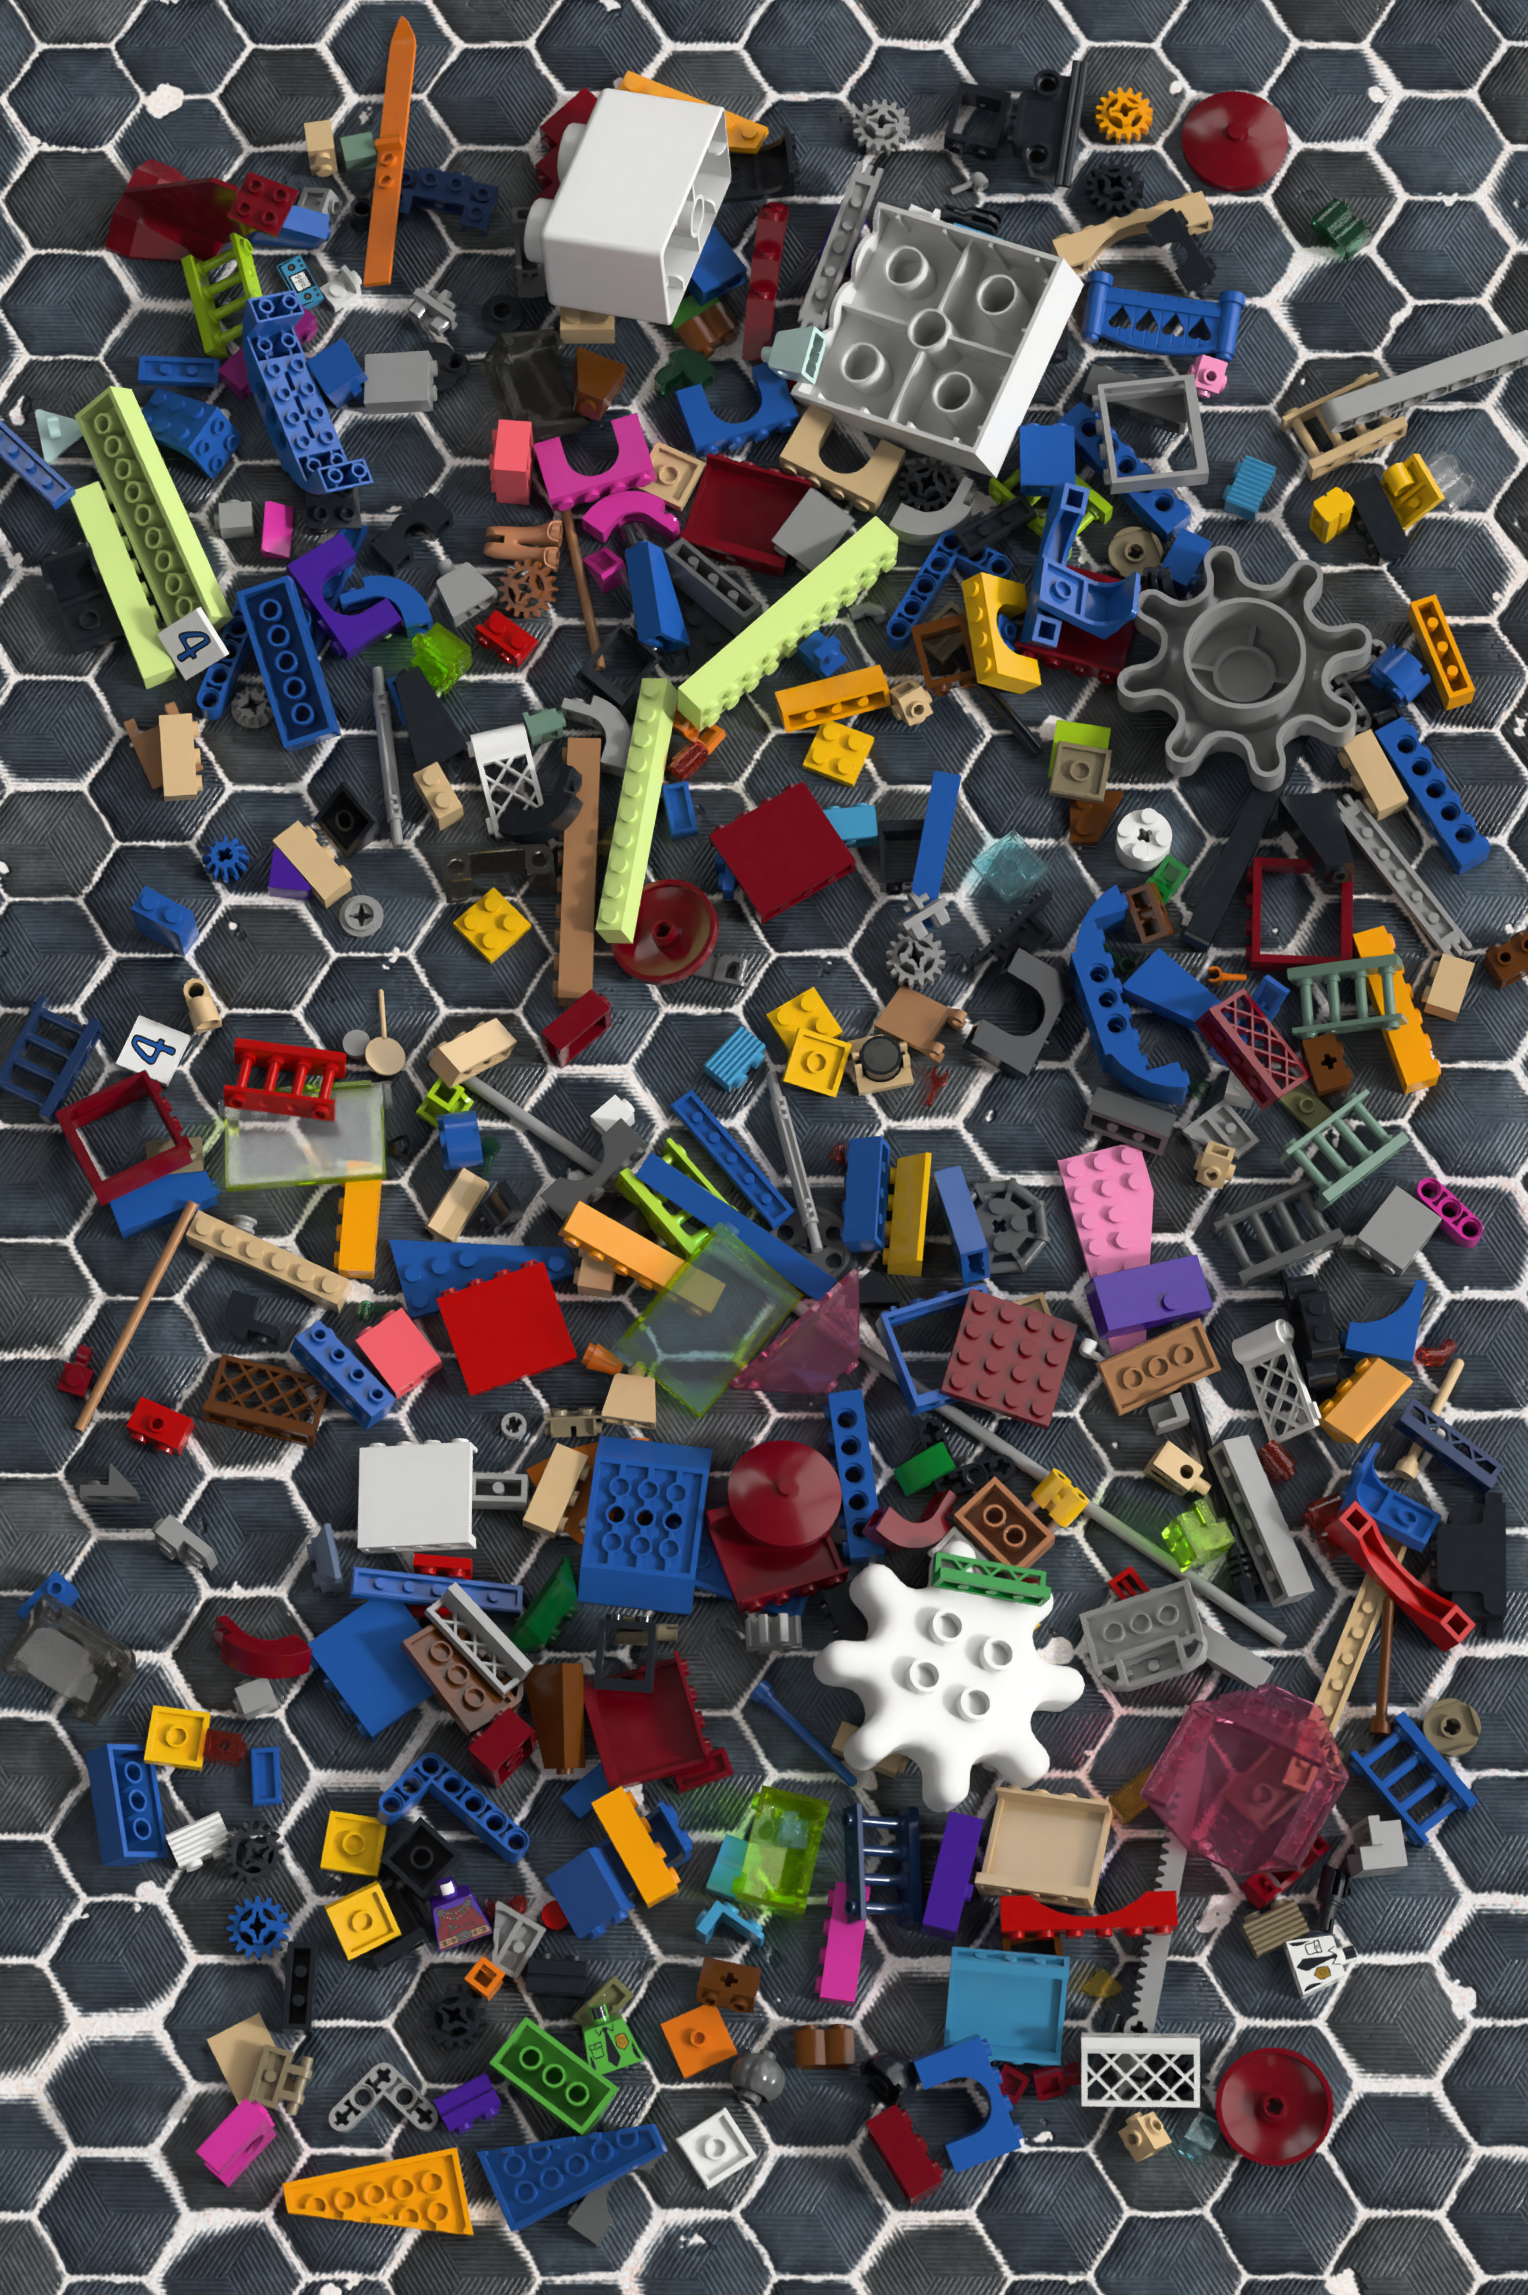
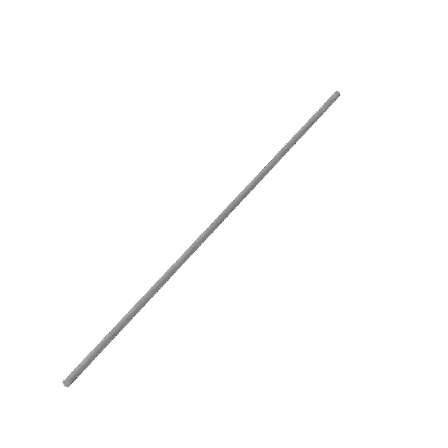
(948, 1411)

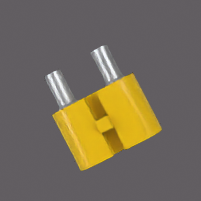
(1059, 1499)

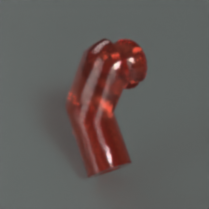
(1436, 1356)
(519, 1904)

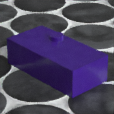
(1148, 1297)
(952, 1876)

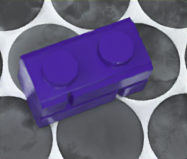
(468, 2104)

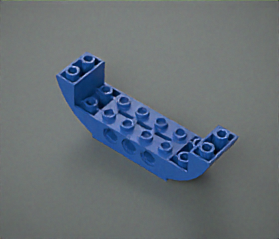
(292, 400)
(1107, 1014)

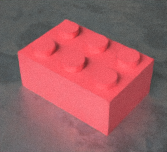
(512, 462)

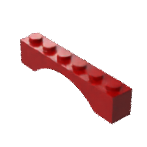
(1364, 1544)
(1025, 1917)

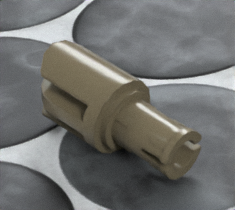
(624, 1636)

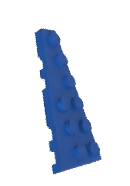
(432, 1267)

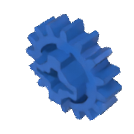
(271, 1928)

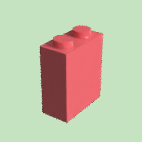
(398, 1352)

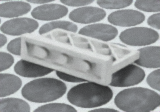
(1140, 2044)

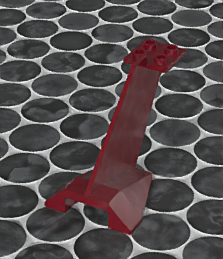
(175, 217)

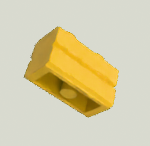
(1331, 514)

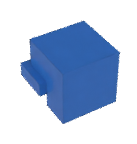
(338, 373)

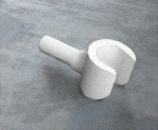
(1087, 1350)

